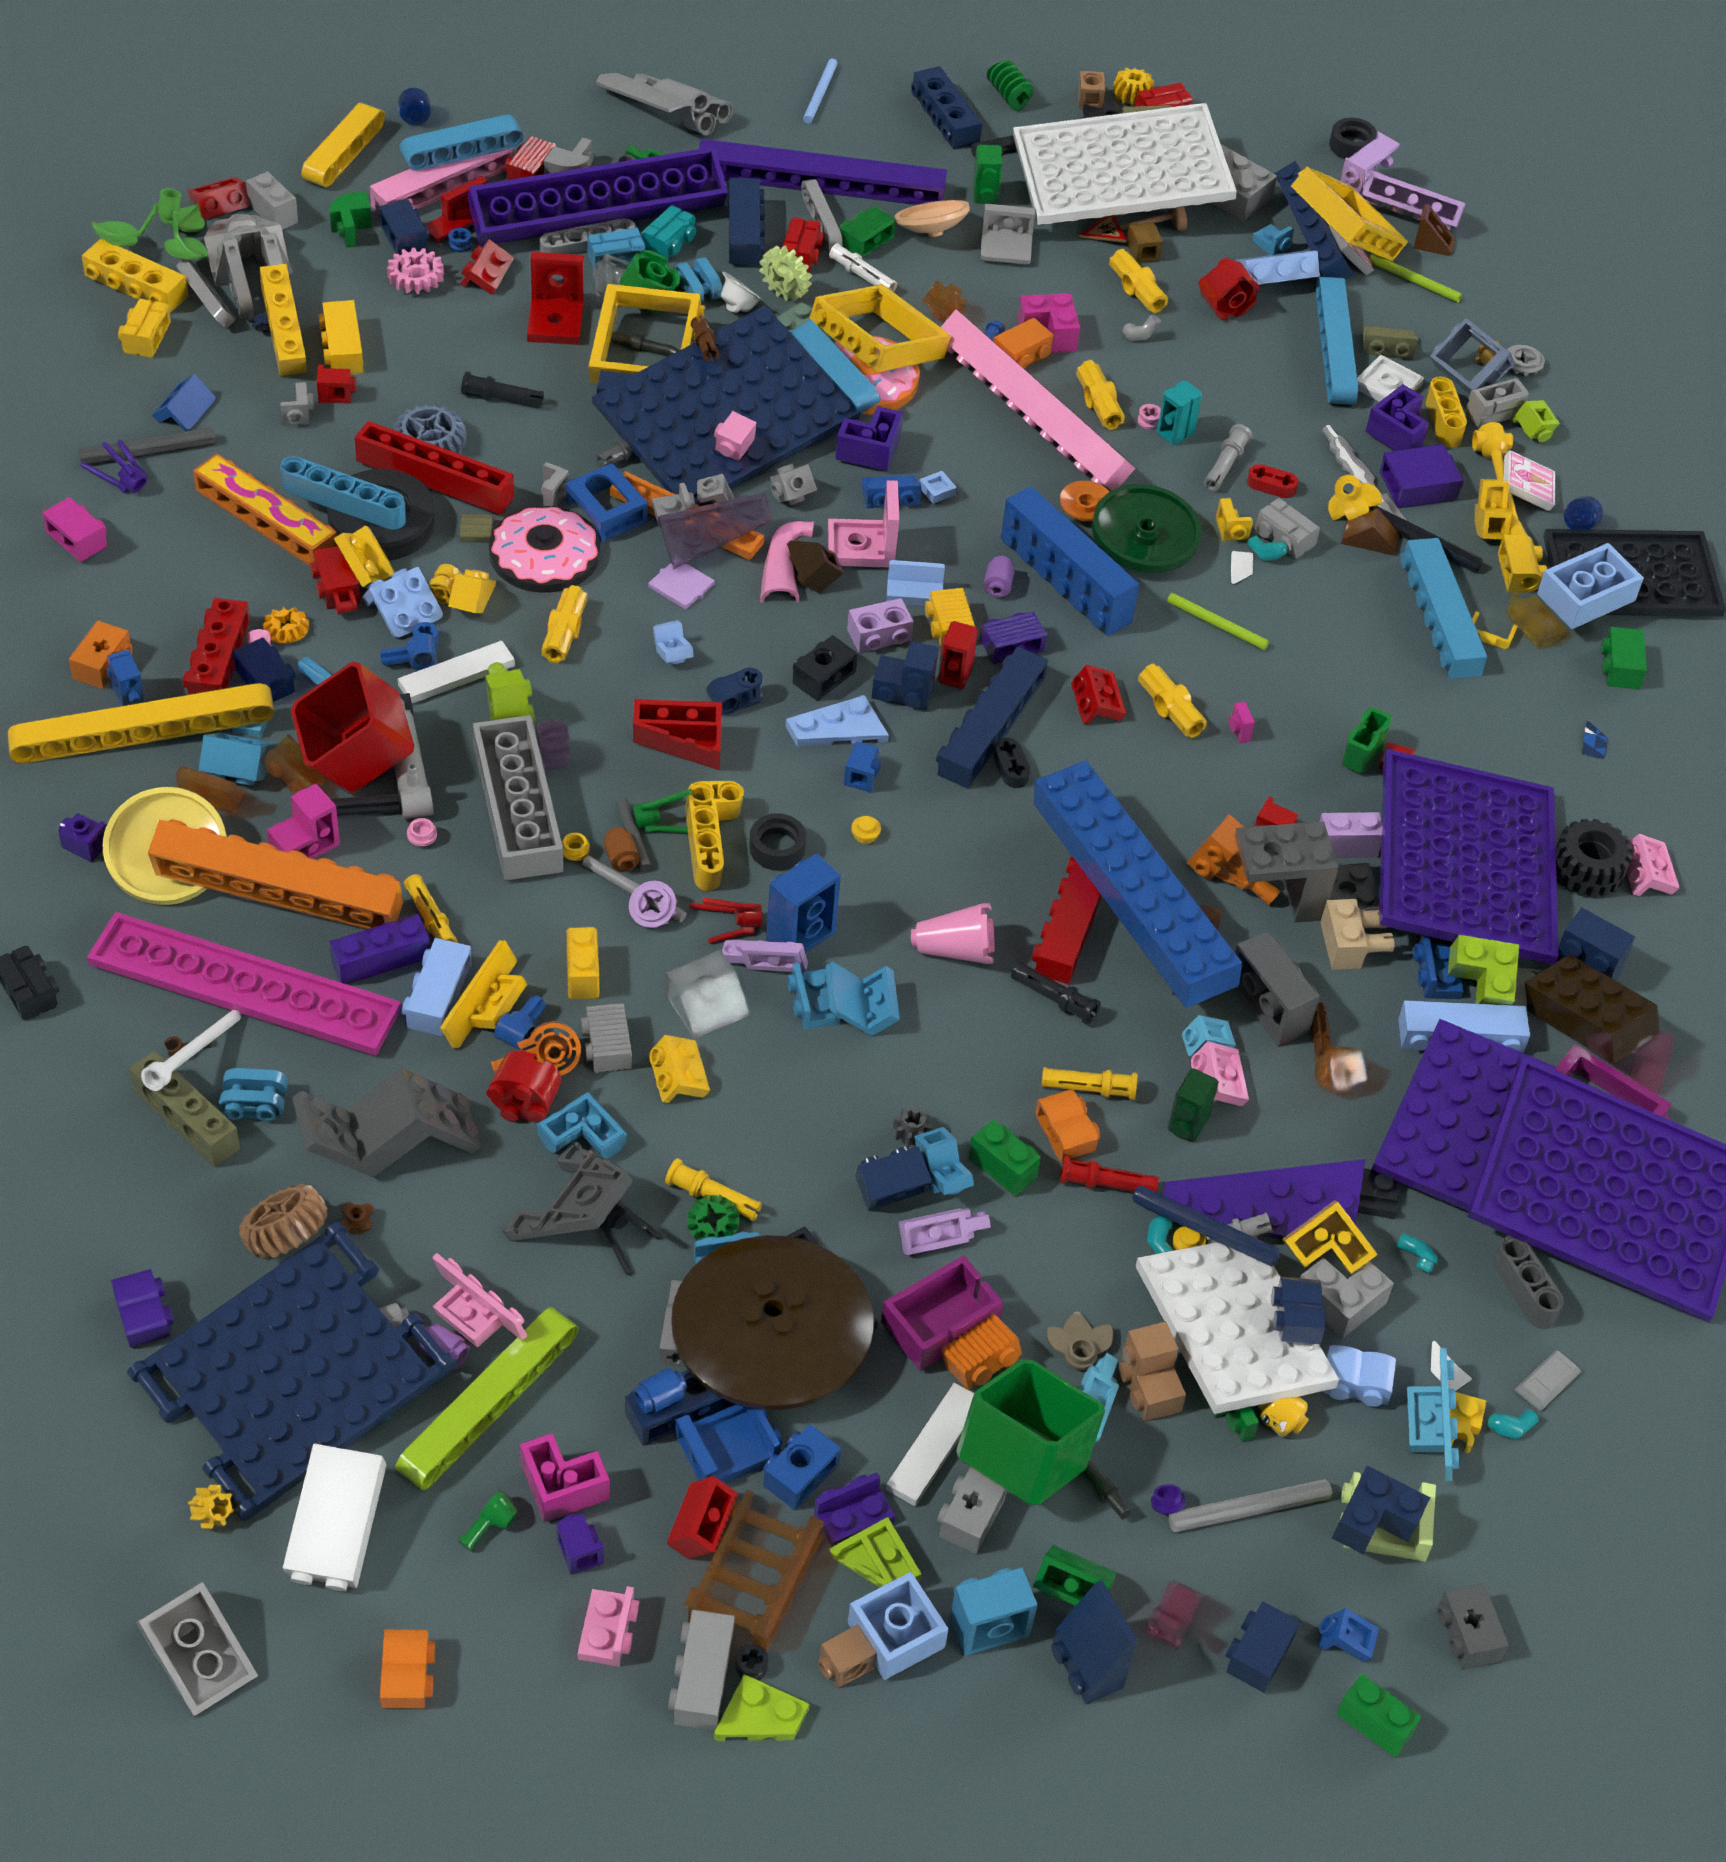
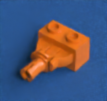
(1221, 858)

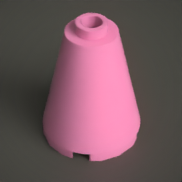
(958, 935)

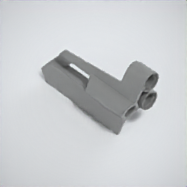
(696, 106)

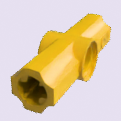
(1138, 281)
(1100, 395)
(564, 624)
(1172, 700)

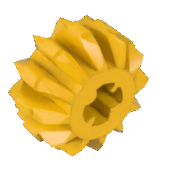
(1129, 83)

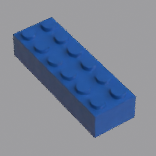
(1069, 561)

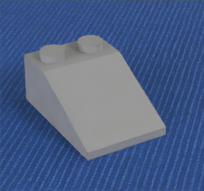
(197, 1648)

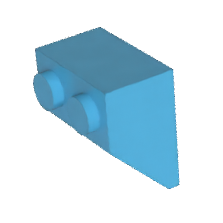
(234, 757)

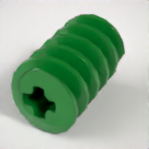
(1010, 84)

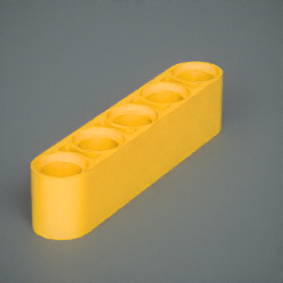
(343, 145)

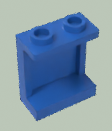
(728, 1442)

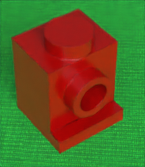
(335, 385)
(1275, 815)

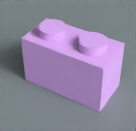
(1354, 834)

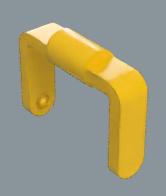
(1492, 639)

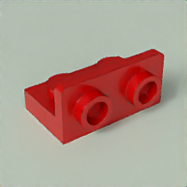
(220, 197)
(1097, 694)

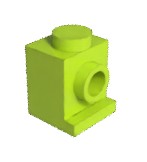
(1536, 420)

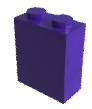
(1421, 476)

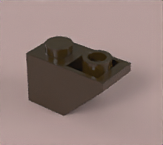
(815, 564)

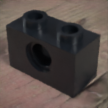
(824, 667)

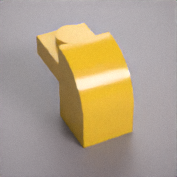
(1491, 512)

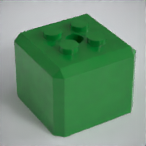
(1030, 1431)

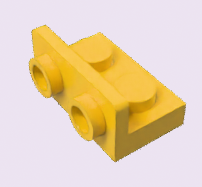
(365, 556)

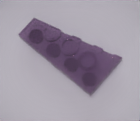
(705, 528)

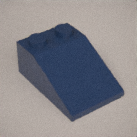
(1095, 1645)

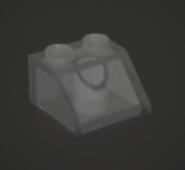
(706, 993)

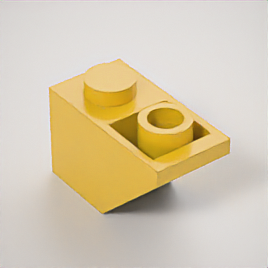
(471, 591)

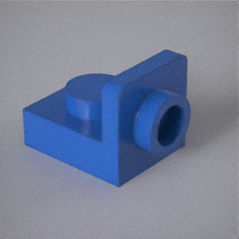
(1348, 1633)

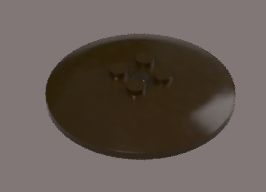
(764, 1358)

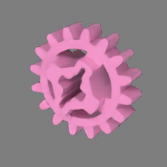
(415, 270)

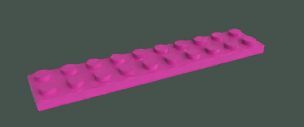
(245, 983)

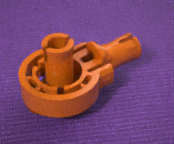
(551, 1046)

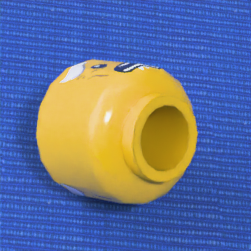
(1284, 1415)

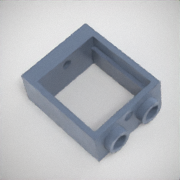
(1459, 335)

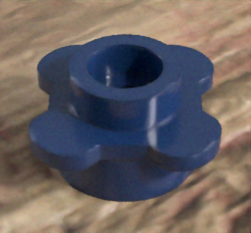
(261, 322)

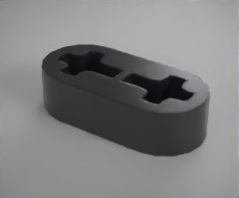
(1006, 764)

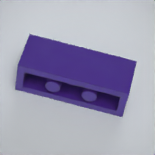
(379, 949)

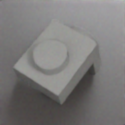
(297, 411)

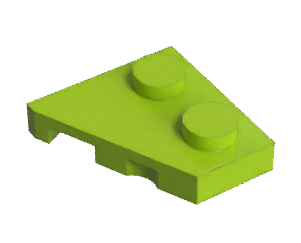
(761, 1713)

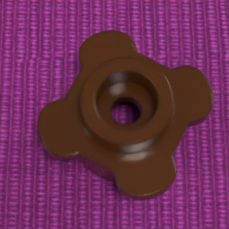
(360, 1224)

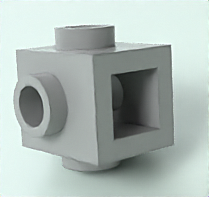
(792, 483)

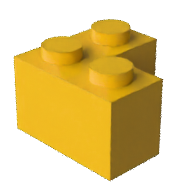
(1330, 1230)

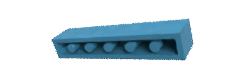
(1443, 608)

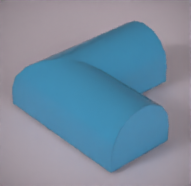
(586, 1119)

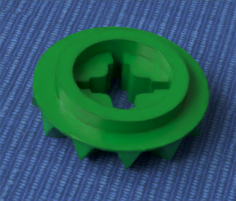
(721, 1206)

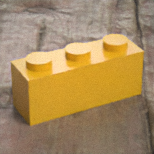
(341, 336)

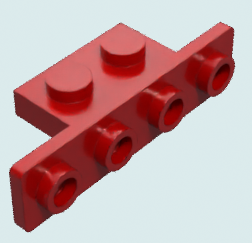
(454, 211)

